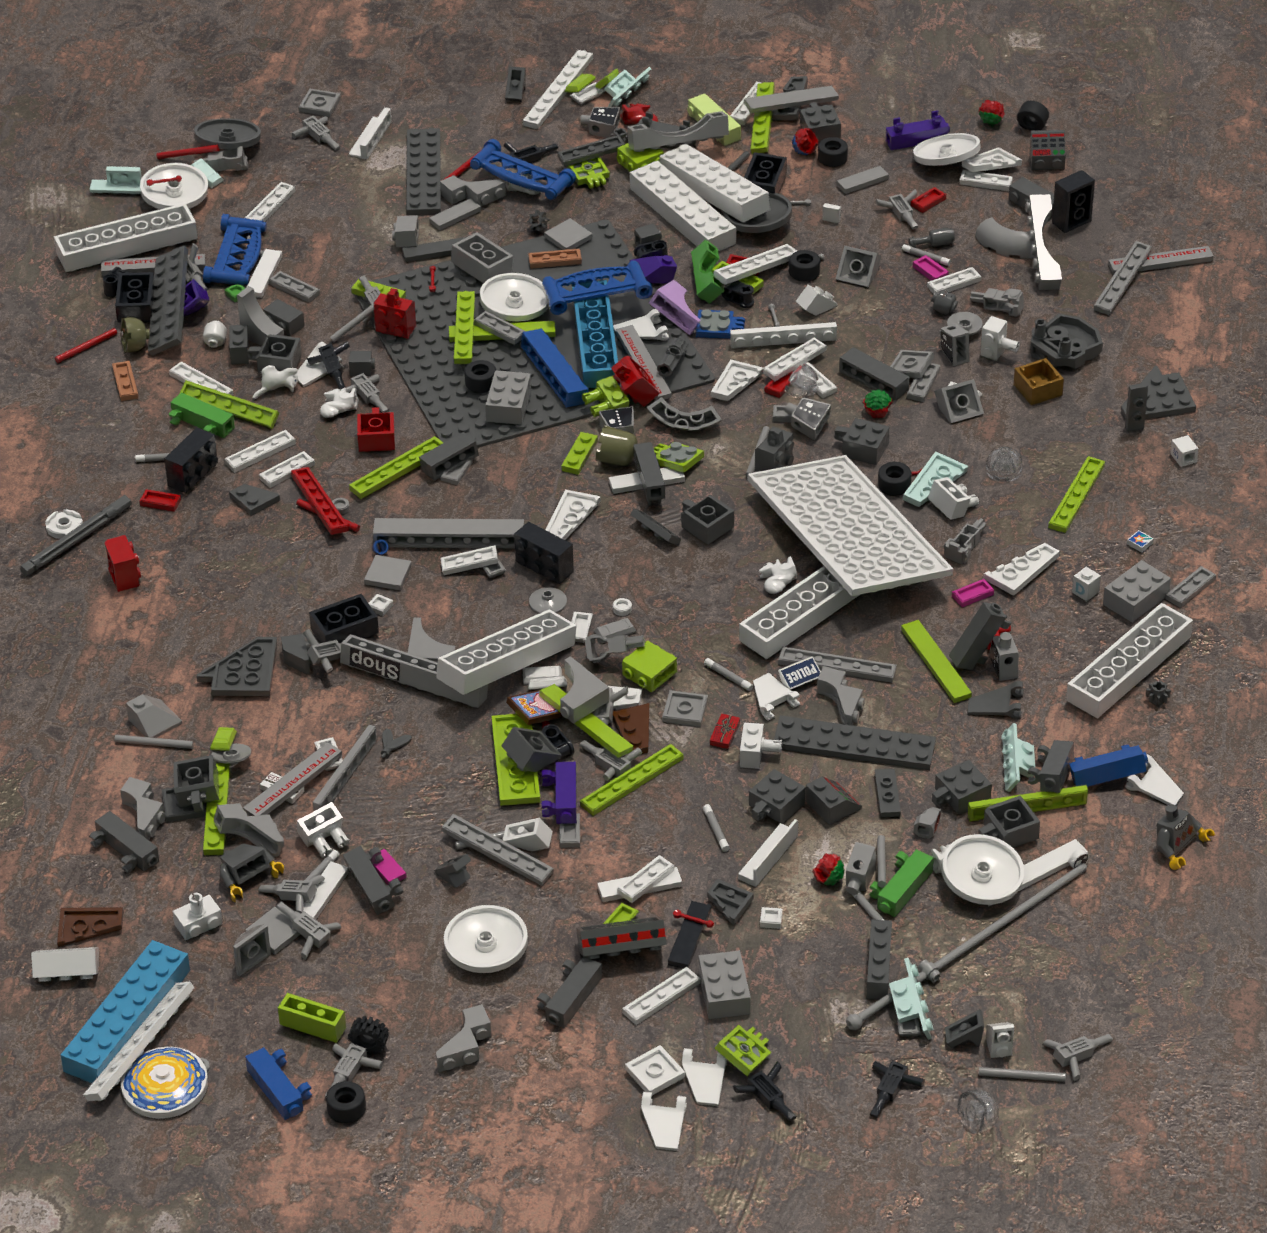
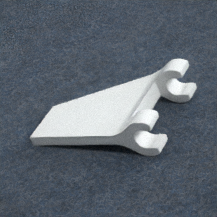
(645, 327)
(309, 373)
(771, 693)
(1156, 784)
(704, 1078)
(664, 1122)

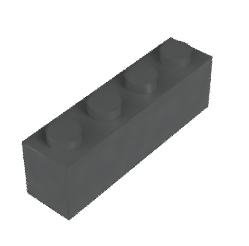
(873, 373)
(879, 959)

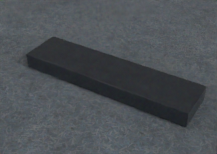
(689, 936)

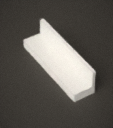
(371, 135)
(769, 853)

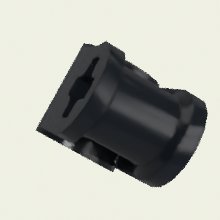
(655, 248)
(110, 281)
(739, 294)
(558, 740)

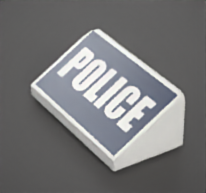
(799, 673)

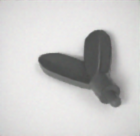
(390, 744)

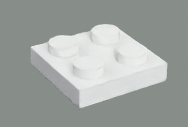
(655, 1070)

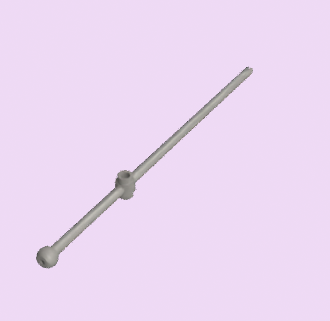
(930, 970)

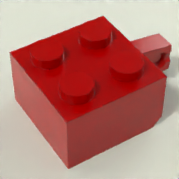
(394, 314)
(635, 381)
(376, 431)
(122, 563)

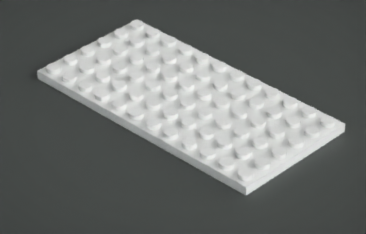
(849, 525)

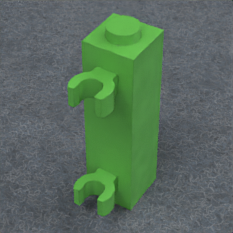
(201, 415)
(905, 883)

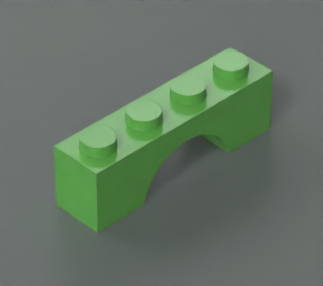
(704, 259)

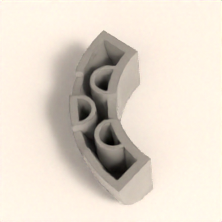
(1003, 239)
(682, 420)

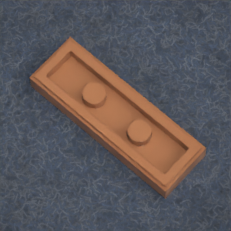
(555, 258)
(125, 381)

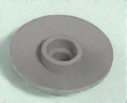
(967, 320)
(546, 599)
(237, 753)

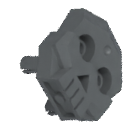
(1065, 341)

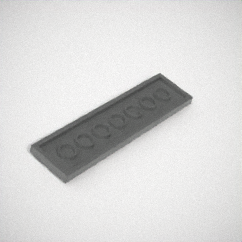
(423, 171)
(168, 300)
(855, 742)

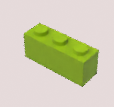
(312, 1017)

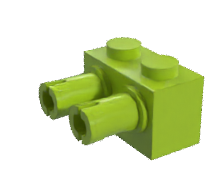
(608, 394)

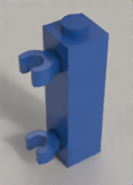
(1108, 766)
(275, 1084)

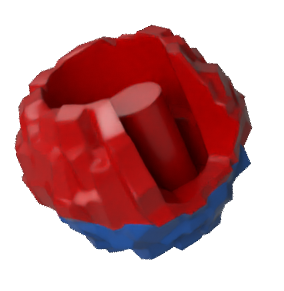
(805, 141)

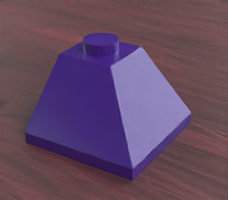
(658, 268)
(195, 298)

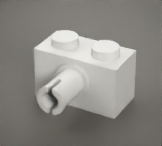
(994, 339)
(754, 744)
(197, 916)

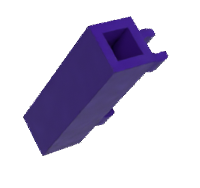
(913, 133)
(566, 793)

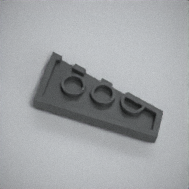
(791, 113)

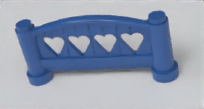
(492, 153)
(234, 228)
(559, 297)

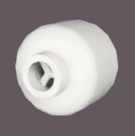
(214, 334)

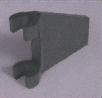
(998, 702)

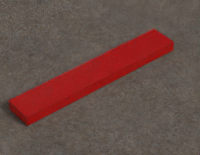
(319, 500)

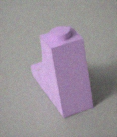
(671, 303)

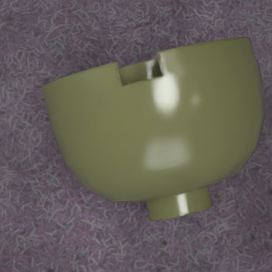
(133, 334)

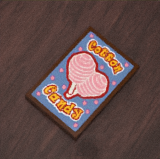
(532, 708)

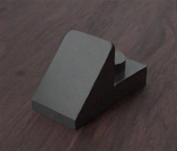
(515, 83)
(454, 870)
(967, 1028)

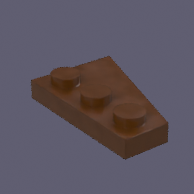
(634, 725)
(86, 923)

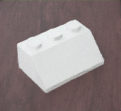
(65, 963)

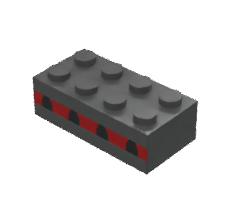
(621, 936)

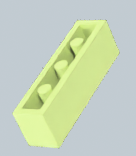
(701, 105)

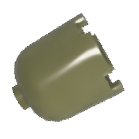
(616, 446)

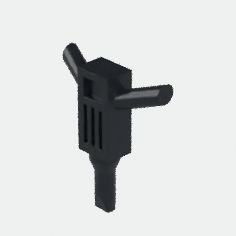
(530, 154)
(331, 361)
(891, 1083)
(767, 1091)

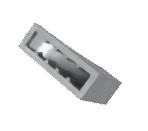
(254, 317)
(424, 646)
(586, 692)

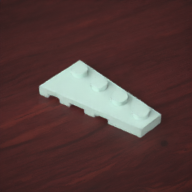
(936, 468)

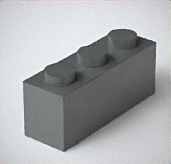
(1023, 188)
(449, 456)

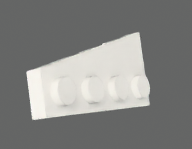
(571, 512)
(1022, 569)

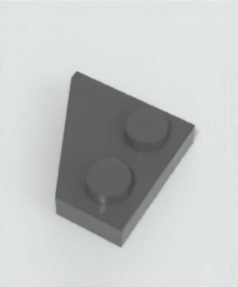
(253, 498)
(729, 899)

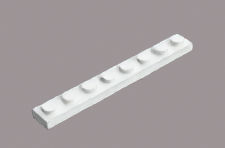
(556, 90)
(140, 1039)

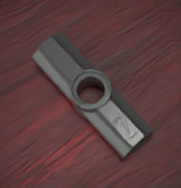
(672, 356)

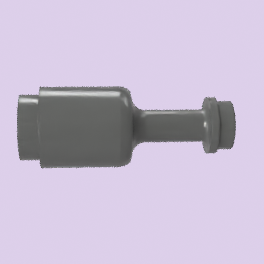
(936, 238)

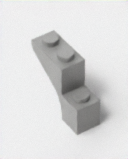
(481, 192)
(848, 699)
(150, 813)
(257, 829)
(463, 1046)

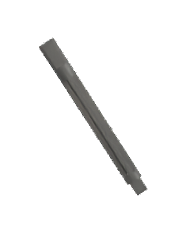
(75, 535)

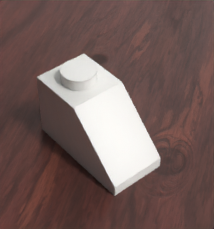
(528, 835)

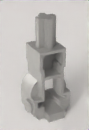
(227, 160)
(1000, 300)
(967, 539)
(617, 644)

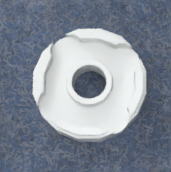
(54, 522)

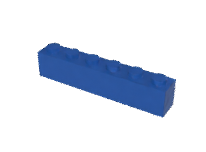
(553, 367)

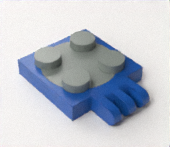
(718, 323)

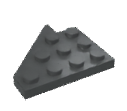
(1165, 395)
(244, 671)

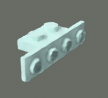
(623, 84)
(119, 181)
(1017, 757)
(908, 999)

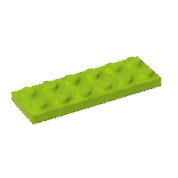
(513, 784)

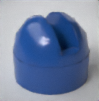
(383, 547)

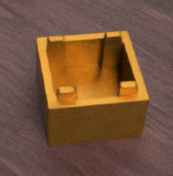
(1038, 381)

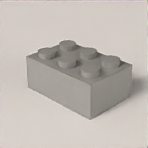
(481, 257)
(508, 397)
(1136, 591)
(724, 984)

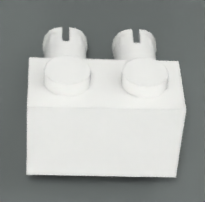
(951, 498)
(320, 825)

